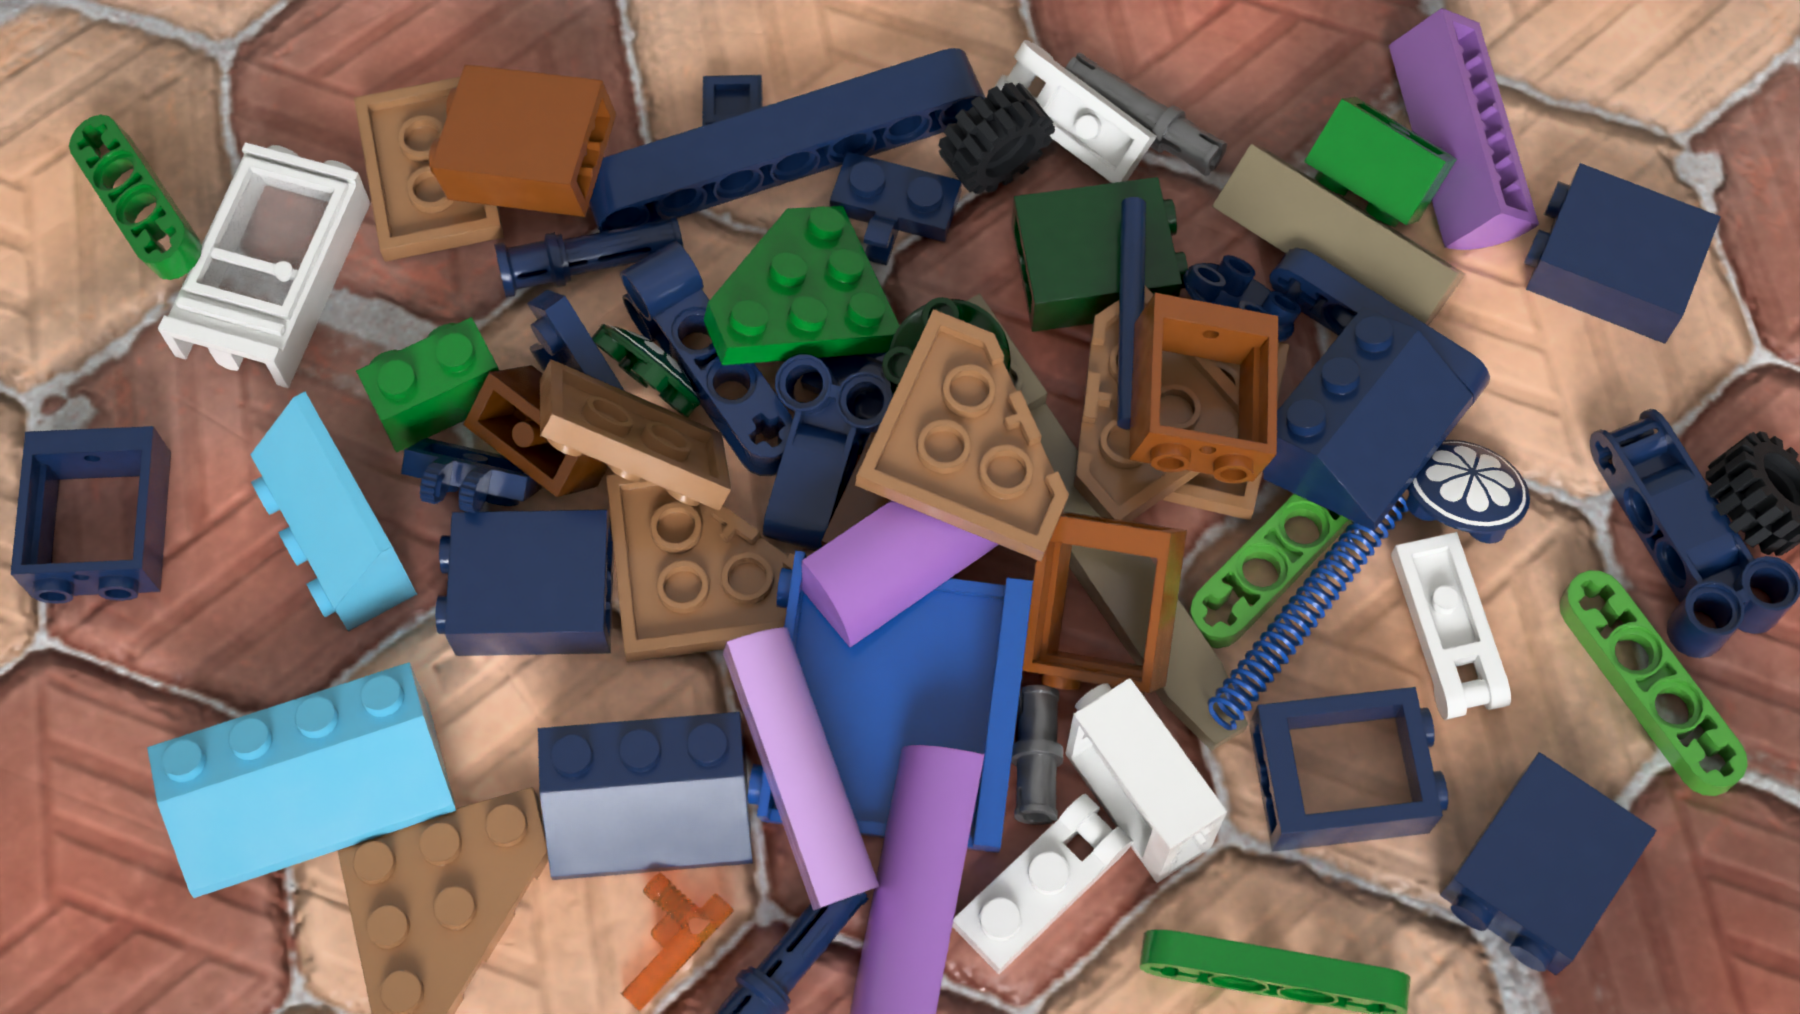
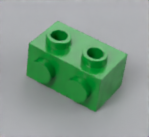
(1379, 162)
(428, 382)

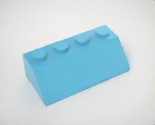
(300, 779)

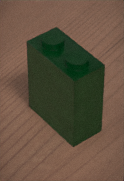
(1072, 250)

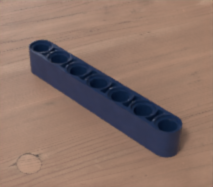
(783, 141)

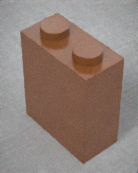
(523, 140)

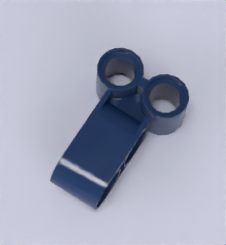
(818, 450)

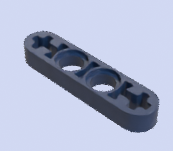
(1336, 298)

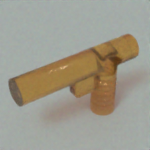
(674, 936)

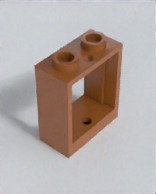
(1217, 335)
(1048, 598)

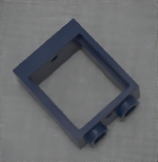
(86, 455)
(1279, 778)

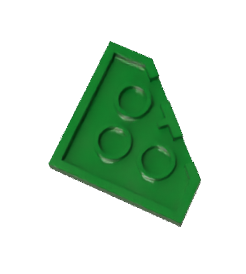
(802, 294)

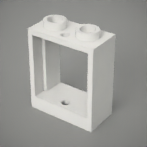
(1143, 778)

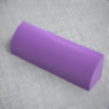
(1459, 109)
(885, 567)
(917, 881)

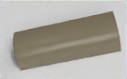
(1303, 214)

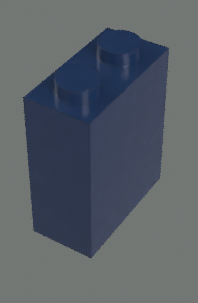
(1620, 252)
(527, 583)
(1547, 865)

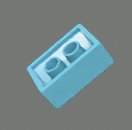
(327, 518)

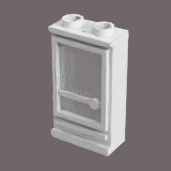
(268, 261)

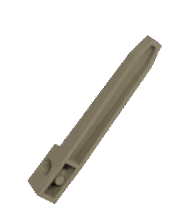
(1124, 584)

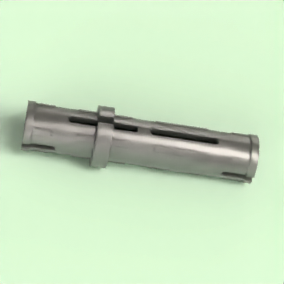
(1169, 124)

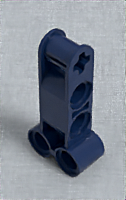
(670, 304)
(1689, 538)

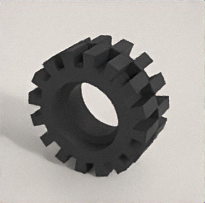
(996, 138)
(1759, 491)

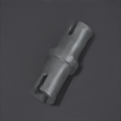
(1037, 755)

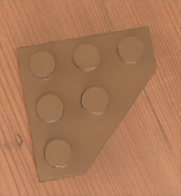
(1193, 398)
(965, 443)
(688, 573)
(440, 899)

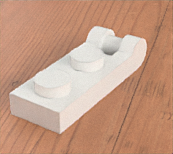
(1081, 116)
(1450, 624)
(1040, 885)

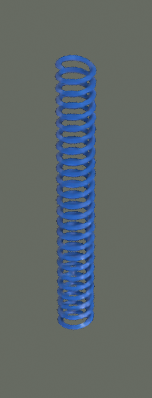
(1296, 617)

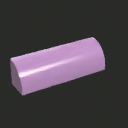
(799, 767)

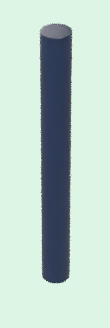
(1130, 298)

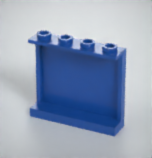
(926, 677)

